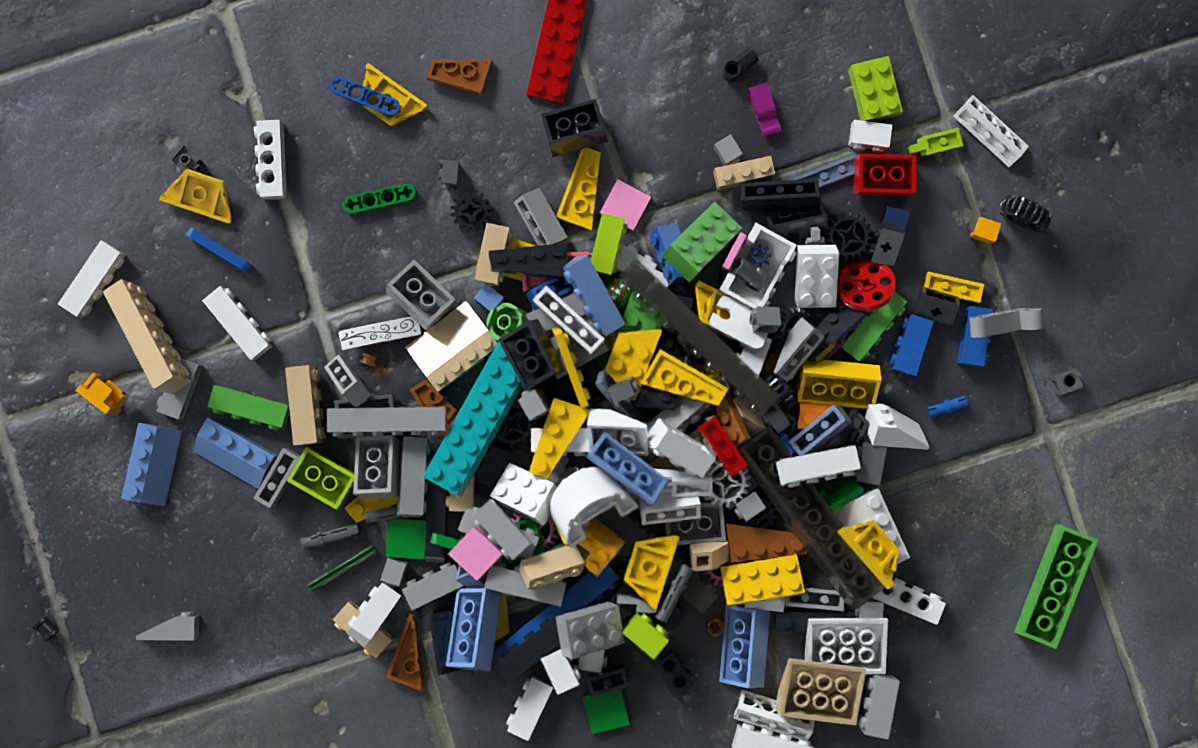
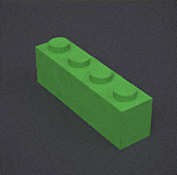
(872, 326)
(249, 406)

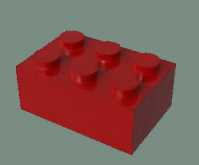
(884, 175)

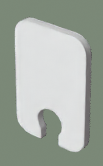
(738, 325)

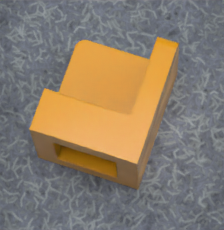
(986, 230)

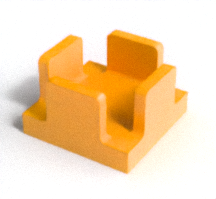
(104, 396)

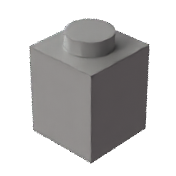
(728, 150)
(749, 506)
(394, 572)

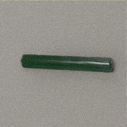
(342, 568)

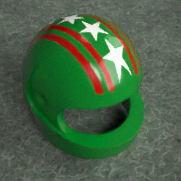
(617, 293)

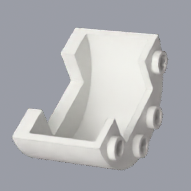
(781, 252)
(583, 498)

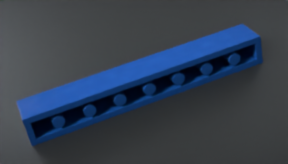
(575, 598)

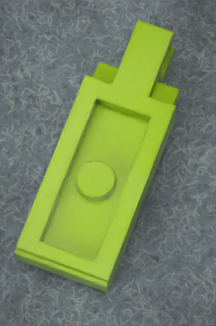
(937, 142)

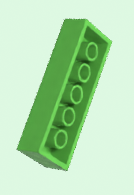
(1056, 586)

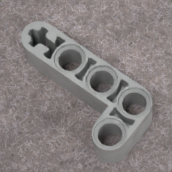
(1006, 321)

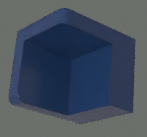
(896, 215)

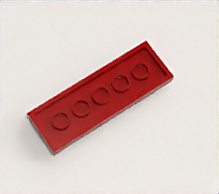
(556, 50)

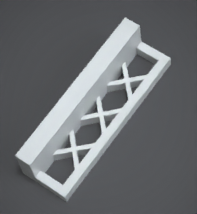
(990, 132)
(760, 717)

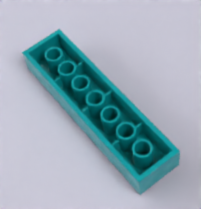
(475, 425)

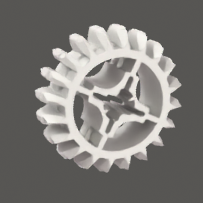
(723, 489)

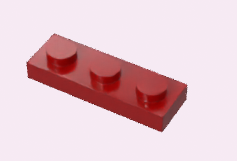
(722, 446)

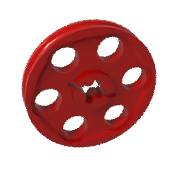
(863, 278)

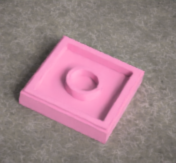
(626, 203)
(733, 253)
(475, 553)

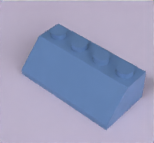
(593, 295)
(234, 452)
(151, 464)
(627, 468)
(473, 629)
(744, 646)

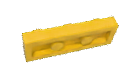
(961, 288)

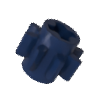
(764, 259)

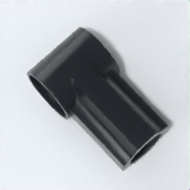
(740, 64)

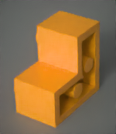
(601, 544)

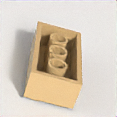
(305, 405)

